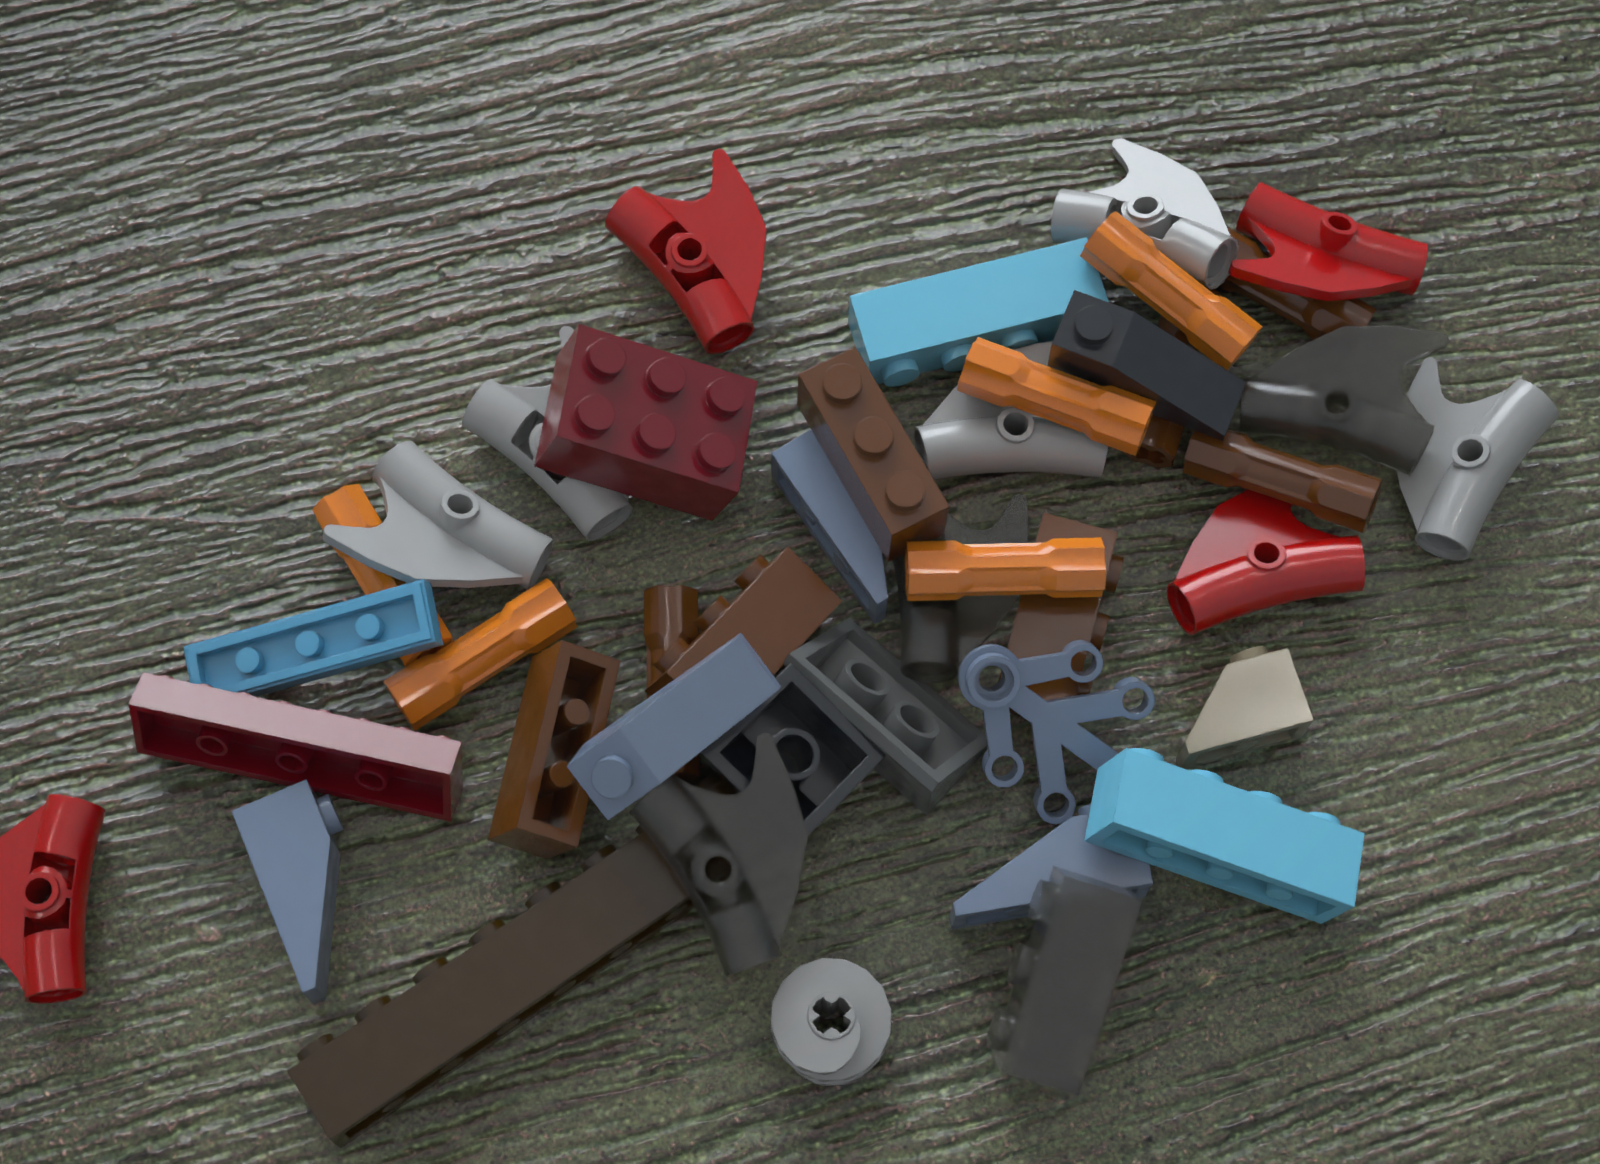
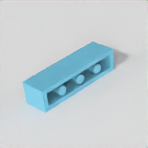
(939, 316)
(1225, 835)

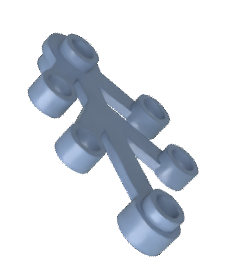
(1052, 721)

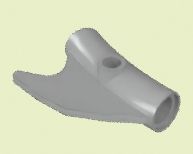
(1162, 202)
(512, 423)
(983, 438)
(1468, 458)
(441, 530)

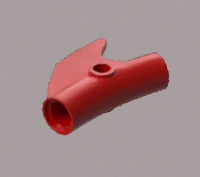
(1323, 251)
(701, 252)
(1259, 558)
(42, 857)

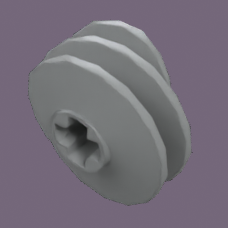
(831, 1055)

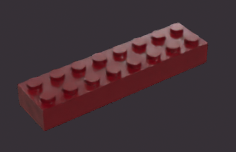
(296, 744)

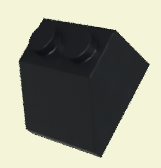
(814, 739)

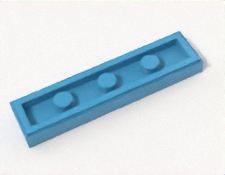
(319, 642)

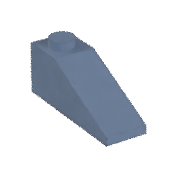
(832, 518)
(672, 726)
(298, 871)
(1010, 889)

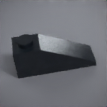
(1131, 353)

